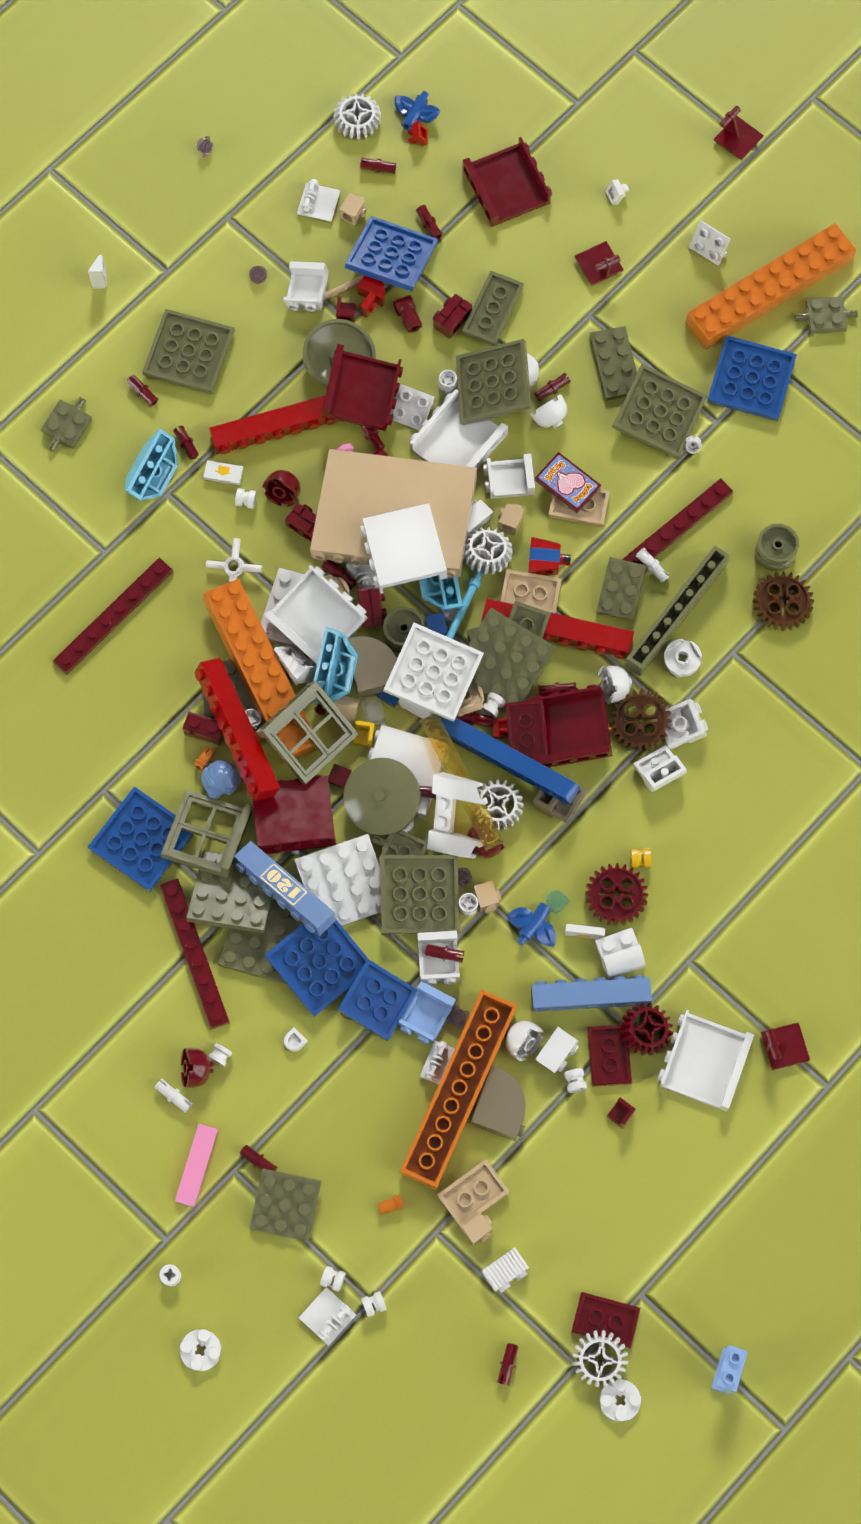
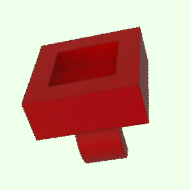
(419, 134)
(500, 728)

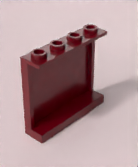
(507, 183)
(361, 390)
(575, 726)
(295, 817)

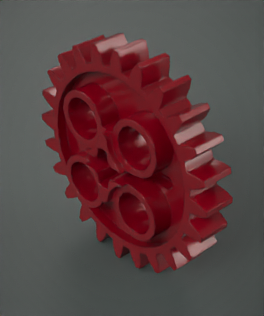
(616, 877)

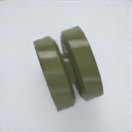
(777, 547)
(398, 625)

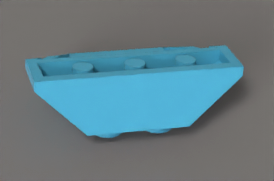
(152, 467)
(441, 593)
(335, 664)

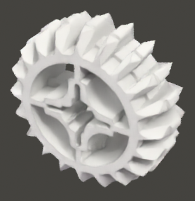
(346, 118)
(490, 542)
(503, 800)
(609, 1359)

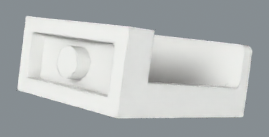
(306, 286)
(509, 477)
(435, 969)

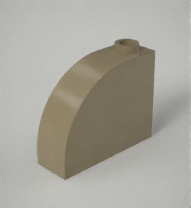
(373, 665)
(501, 1105)

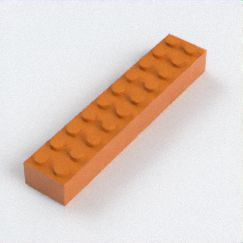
(770, 286)
(254, 659)
(458, 1090)

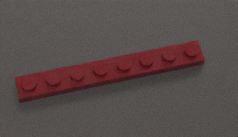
(683, 521)
(113, 616)
(195, 954)

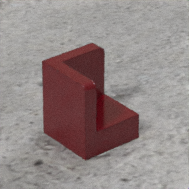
(345, 310)
(621, 1112)

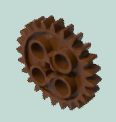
(800, 601)
(642, 703)

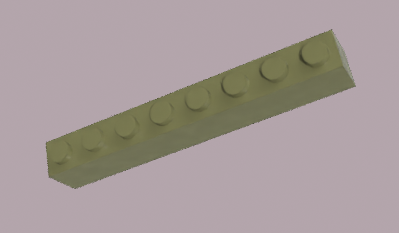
(677, 610)

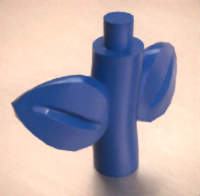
(415, 110)
(533, 925)

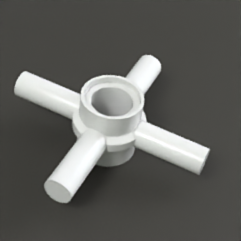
(234, 558)

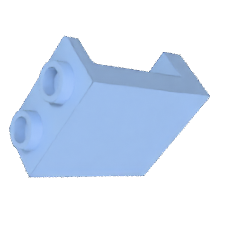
(426, 1013)
(729, 1370)

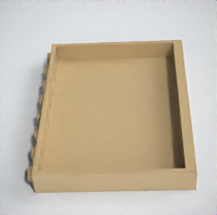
(373, 485)

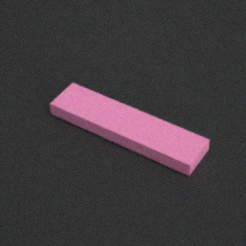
(196, 1165)

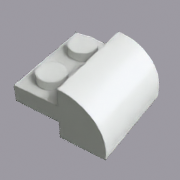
(659, 768)
(620, 953)

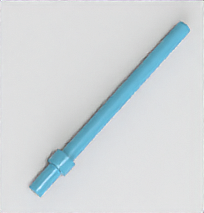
(473, 585)

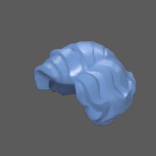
(220, 779)

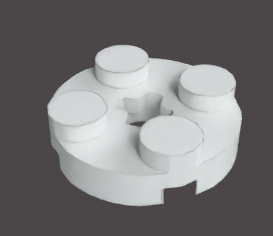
(681, 668)
(189, 1346)
(608, 1400)

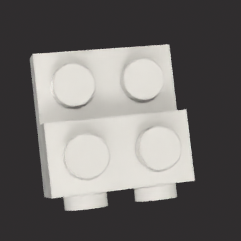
(686, 724)

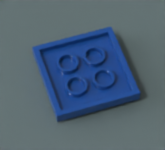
(377, 999)

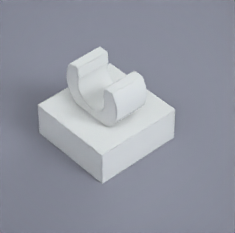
(616, 191)

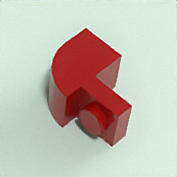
(374, 293)

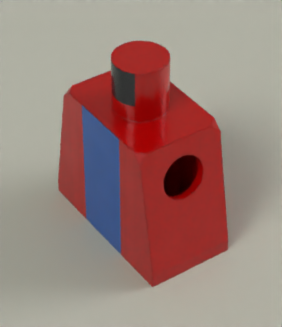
(546, 557)

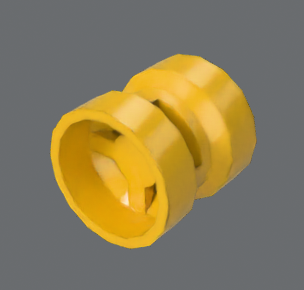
(636, 860)

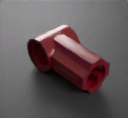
(406, 310)

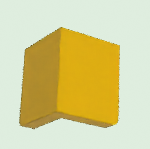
(365, 734)

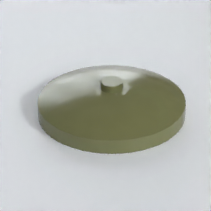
(322, 342)
(382, 796)

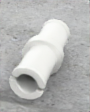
(652, 565)
(173, 1095)

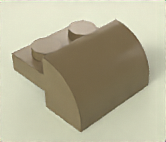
(554, 808)

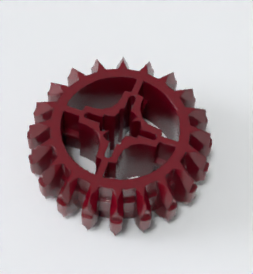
(645, 1013)

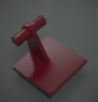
(737, 135)
(599, 263)
(785, 1046)

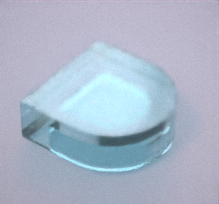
(556, 901)

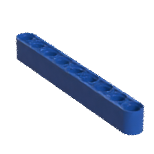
(511, 760)

